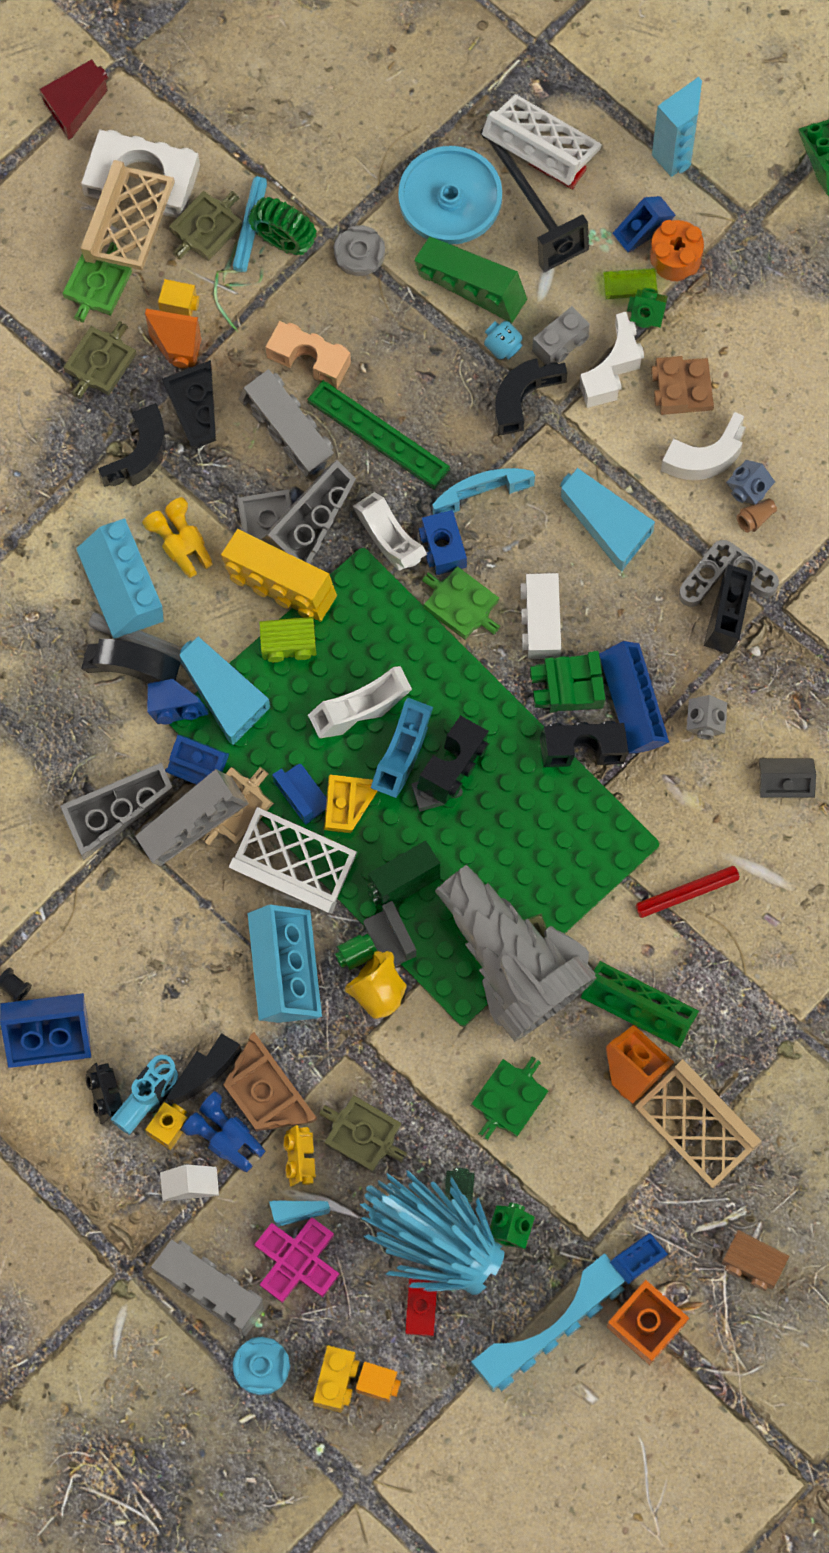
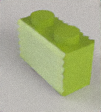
(287, 639)

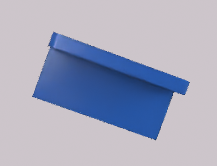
(301, 792)

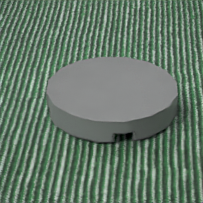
(359, 250)

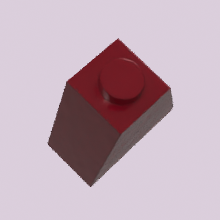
(75, 96)

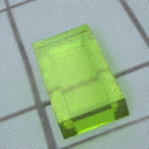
(626, 282)

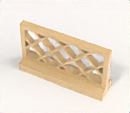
(105, 216)
(715, 1106)

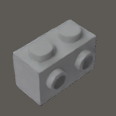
(561, 337)

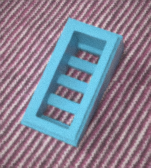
(294, 1211)

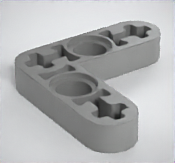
(734, 558)

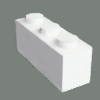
(541, 616)

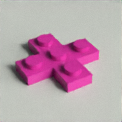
(297, 1260)

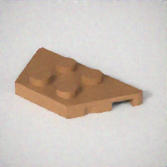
(265, 1091)

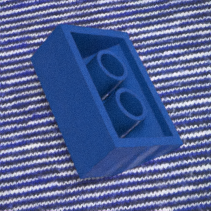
(45, 1030)

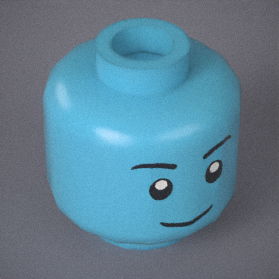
(503, 340)

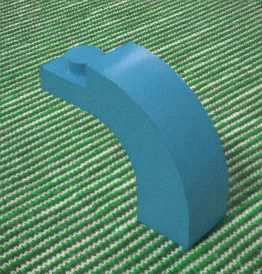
(404, 748)

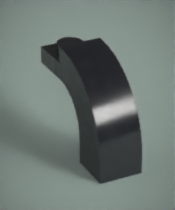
(517, 386)
(146, 455)
(131, 660)

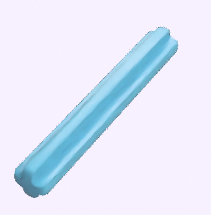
(247, 234)

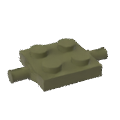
(206, 225)
(100, 360)
(363, 1133)

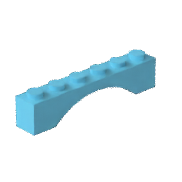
(504, 1360)

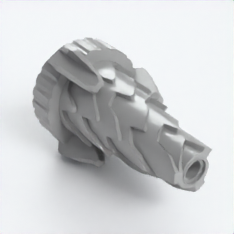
(523, 972)

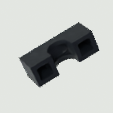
(604, 739)
(443, 778)

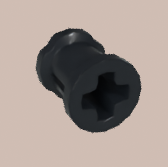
(13, 985)

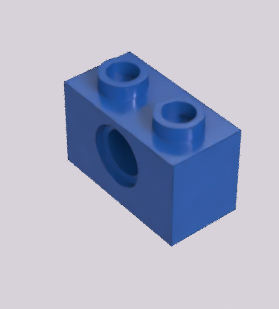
(443, 527)

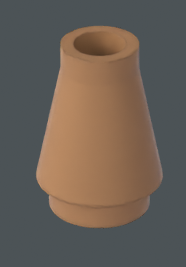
(754, 516)

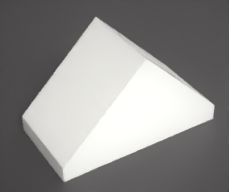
(189, 1182)

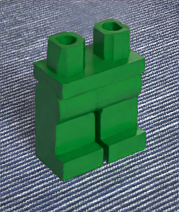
(570, 683)

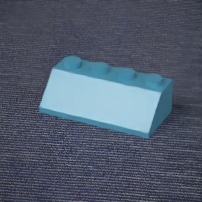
(677, 128)
(120, 579)
(284, 964)

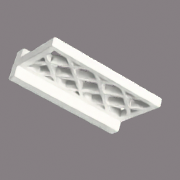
(537, 148)
(282, 881)

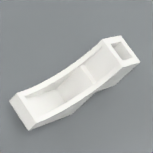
(603, 382)
(369, 702)

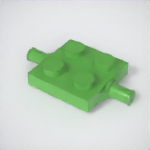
(96, 285)
(461, 603)

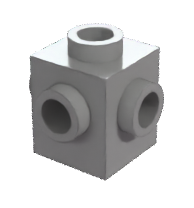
(706, 716)

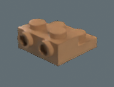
(682, 385)

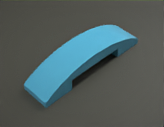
(513, 478)

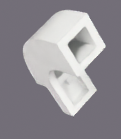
(705, 462)
(387, 533)

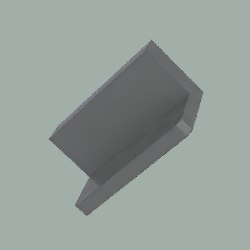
(787, 778)
(390, 934)

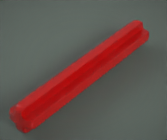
(687, 891)

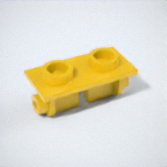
(298, 1168)

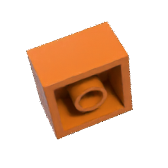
(647, 1322)

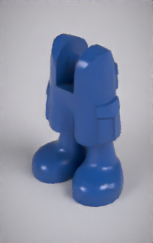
(230, 1139)

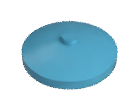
(450, 194)

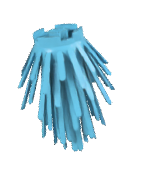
(438, 1235)

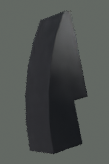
(204, 1069)

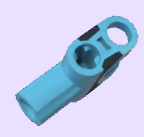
(151, 1081)

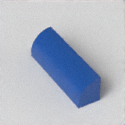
(634, 696)

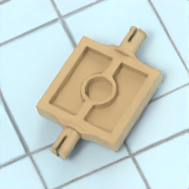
(237, 825)

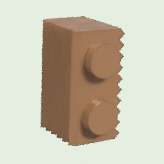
(754, 1260)

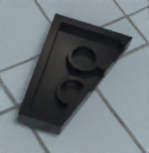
(194, 403)

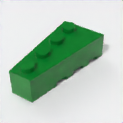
(472, 278)

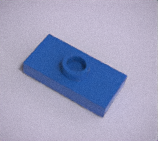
(638, 1258)

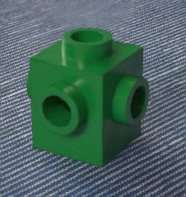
(647, 308)
(511, 1225)

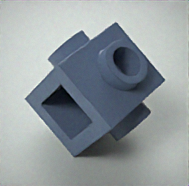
(750, 482)

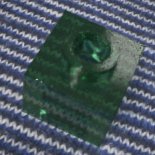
(463, 1180)

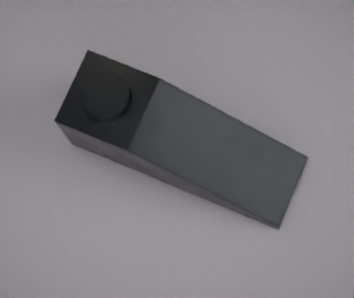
(729, 610)

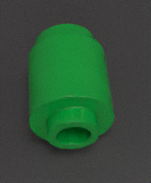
(355, 951)

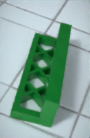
(638, 1007)

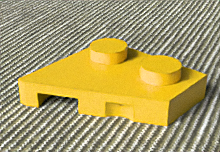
(346, 802)

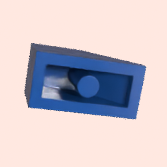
(643, 222)

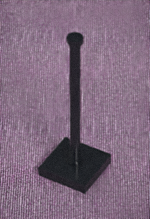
(561, 241)

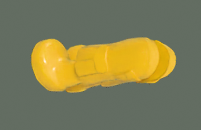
(181, 545)

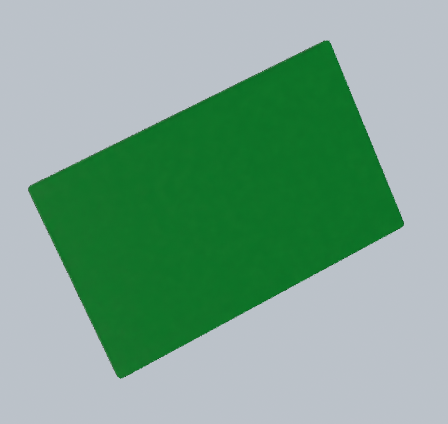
(532, 832)

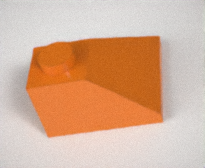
(175, 336)
(635, 1063)

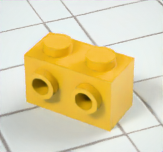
(334, 1379)

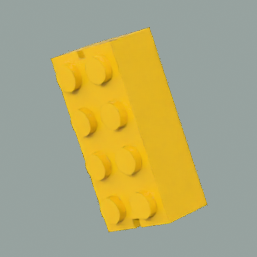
(278, 575)

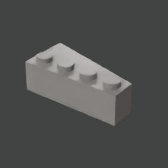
(287, 422)
(312, 514)
(112, 809)
(191, 817)
(209, 1287)

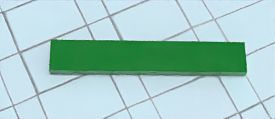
(378, 434)

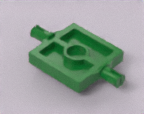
(509, 1098)

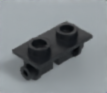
(101, 1080)

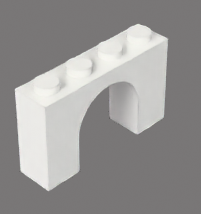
(173, 162)

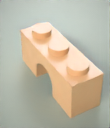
(290, 342)

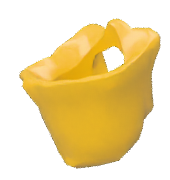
(378, 986)

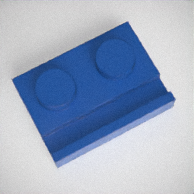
(194, 760)

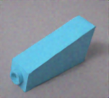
(607, 517)
(227, 693)

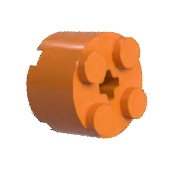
(676, 250)

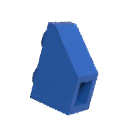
(172, 702)

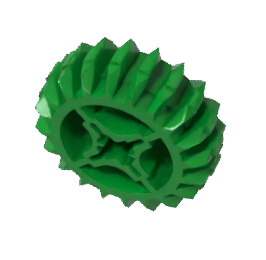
(282, 226)

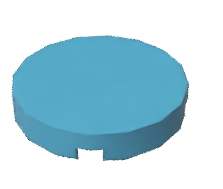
(261, 1366)

